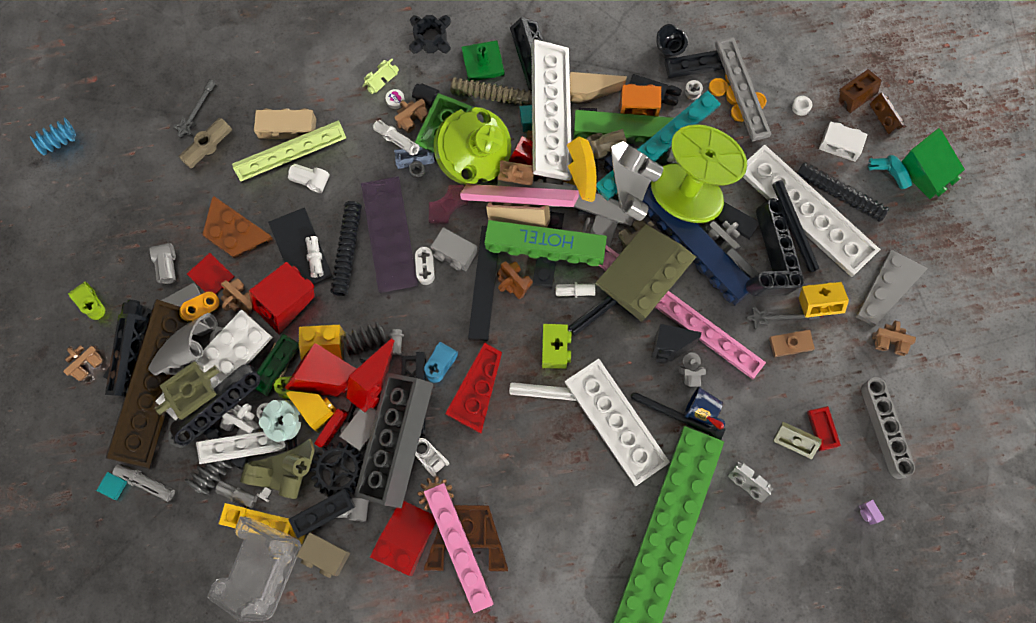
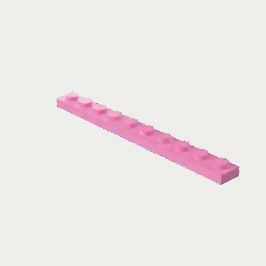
(711, 334)

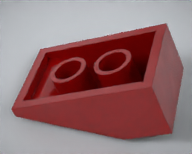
(368, 380)
(404, 538)

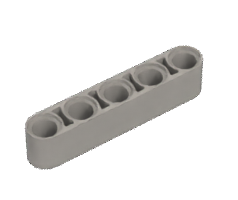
(886, 438)

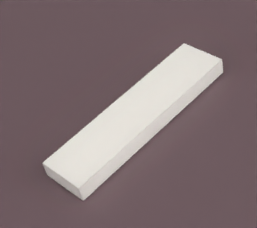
(236, 447)

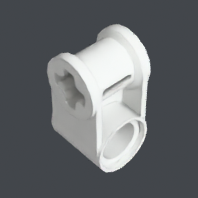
(430, 458)

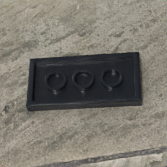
(290, 237)

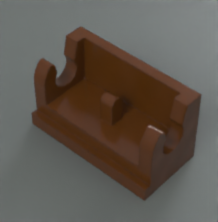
(859, 90)

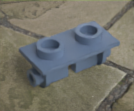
(404, 159)

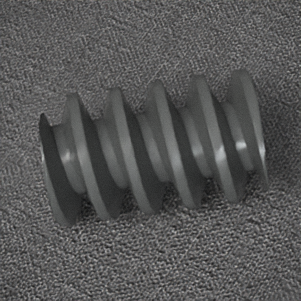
(364, 338)
(207, 475)

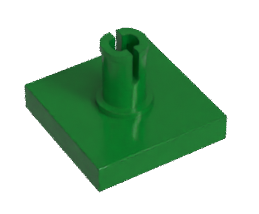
(483, 61)

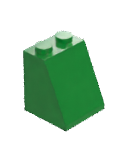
(933, 165)

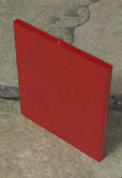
(210, 274)

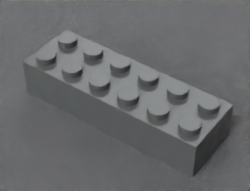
(393, 440)

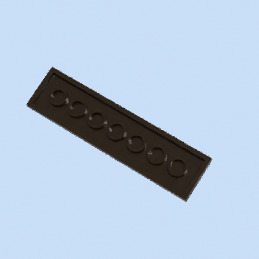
(138, 421)

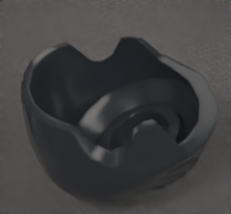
(671, 40)

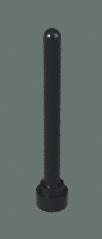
(712, 431)

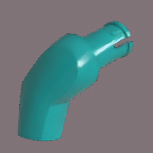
(894, 167)

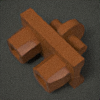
(511, 281)

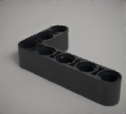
(786, 271)

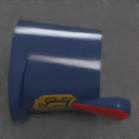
(705, 408)

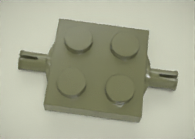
(187, 390)

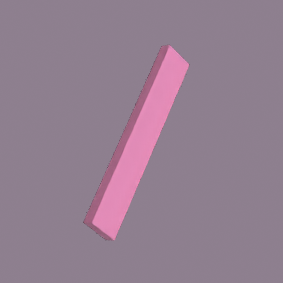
(520, 195)

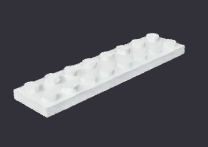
(551, 110)
(818, 218)

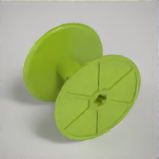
(703, 164)

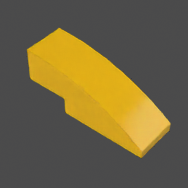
(583, 168)

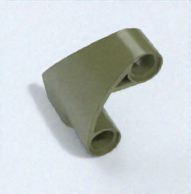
(281, 471)

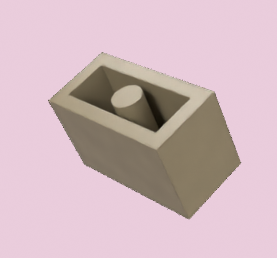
(322, 555)

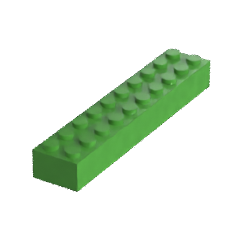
(669, 529)

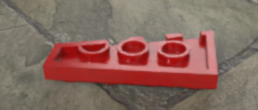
(474, 394)

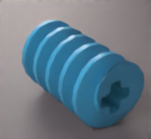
(54, 137)

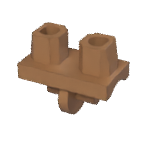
(409, 113)
(516, 172)
(233, 298)
(893, 335)
(76, 369)

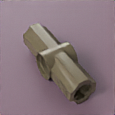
(602, 144)
(197, 150)

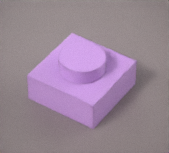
(871, 512)

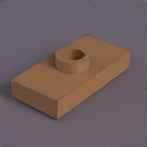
(791, 343)

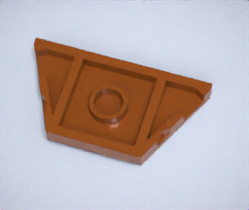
(231, 230)

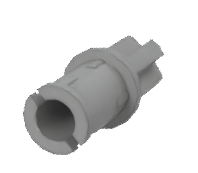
(236, 494)

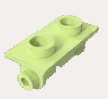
(385, 71)

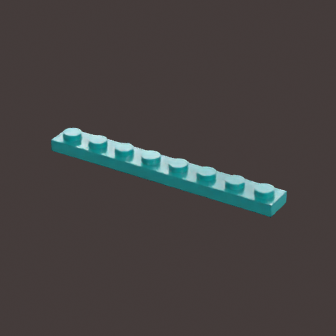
(661, 141)

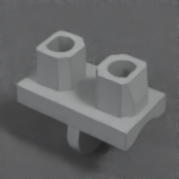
(716, 231)
(692, 370)

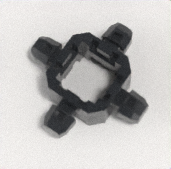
(419, 28)

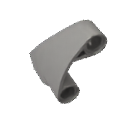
(632, 177)
(180, 347)

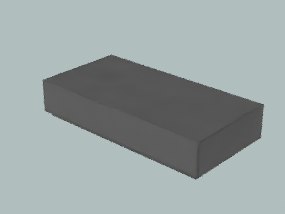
(740, 261)

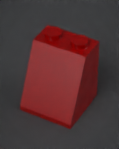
(281, 296)
(320, 373)

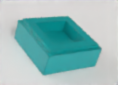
(111, 486)

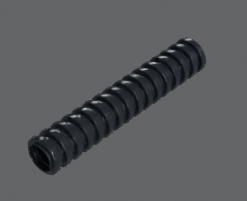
(843, 192)
(345, 250)

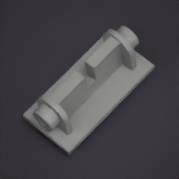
(757, 488)

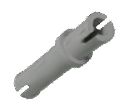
(136, 478)

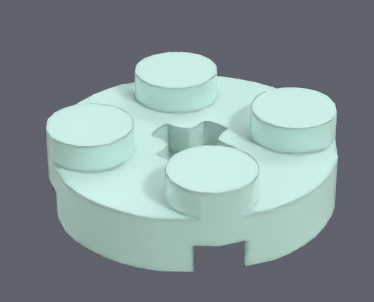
(270, 423)

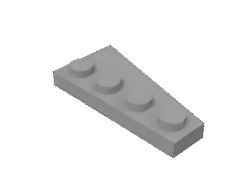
(890, 284)

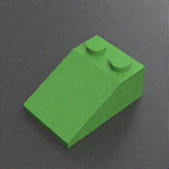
(440, 110)

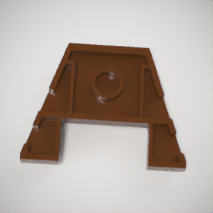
(480, 532)

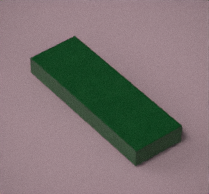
(276, 363)

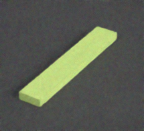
(289, 151)

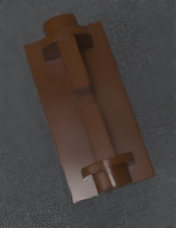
(885, 112)

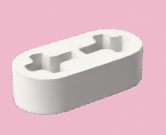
(420, 266)

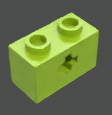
(556, 334)

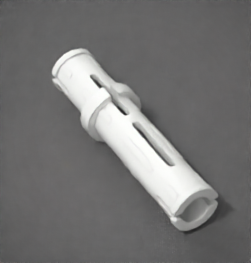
(390, 134)

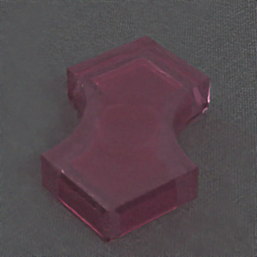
(442, 209)

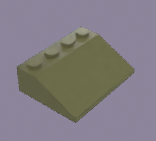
(645, 271)

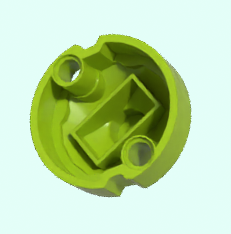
(472, 145)

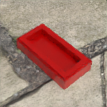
(331, 428)
(824, 428)

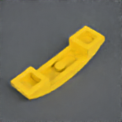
(232, 513)

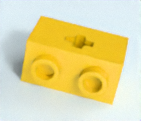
(823, 299)

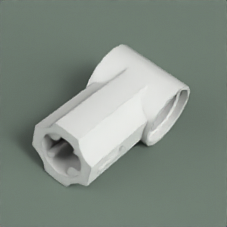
(314, 178)

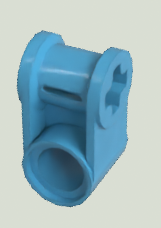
(442, 360)

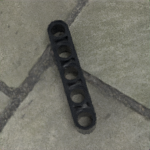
(212, 414)

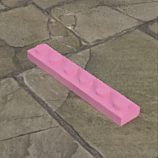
(459, 548)

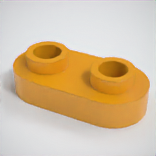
(199, 305)

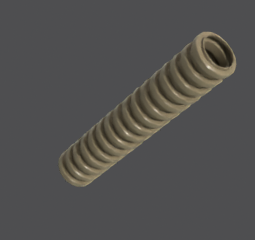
(491, 92)

